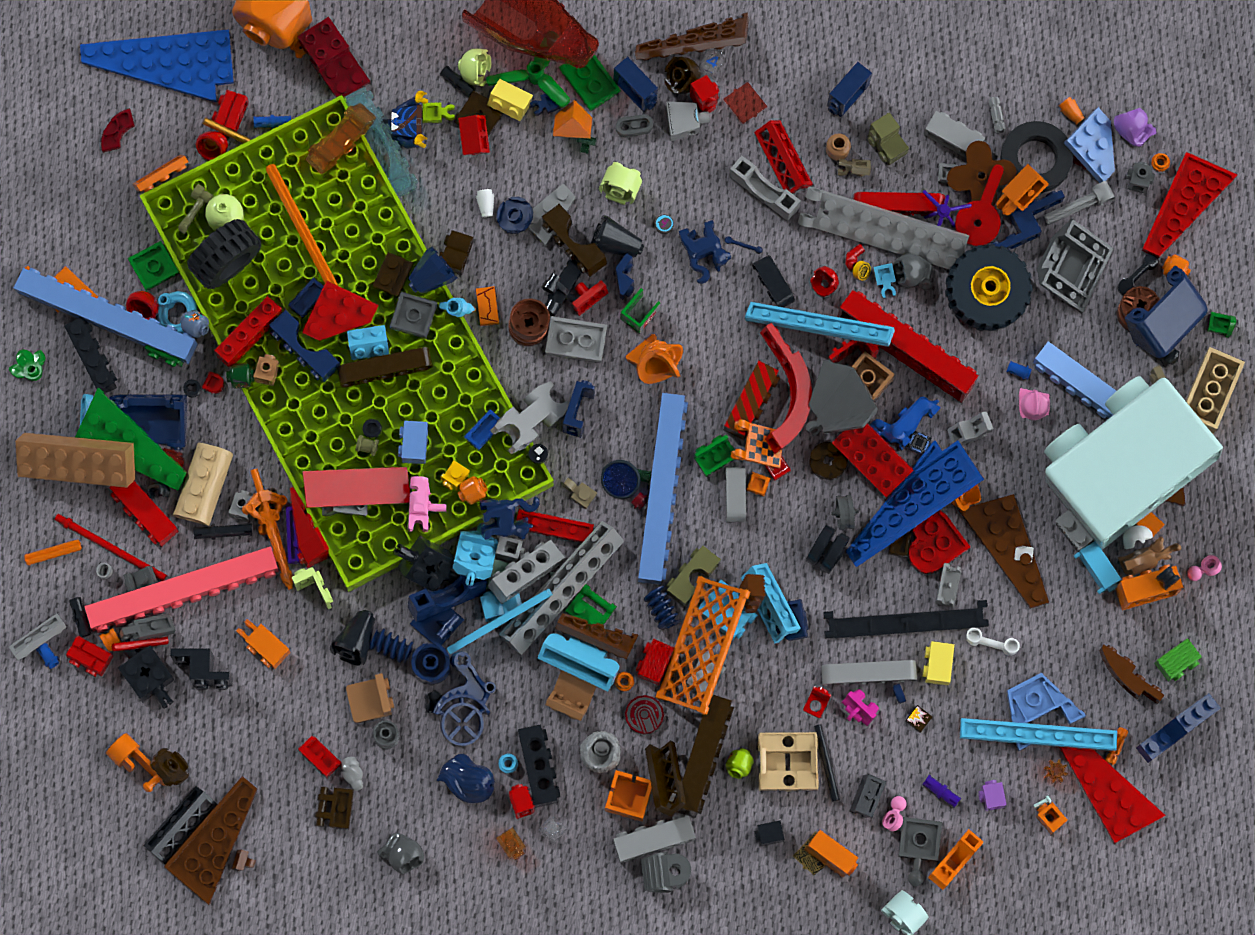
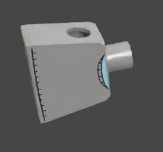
(684, 119)

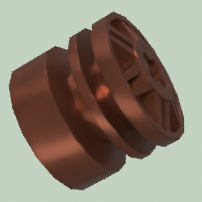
(1136, 296)
(527, 312)

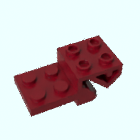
(332, 58)

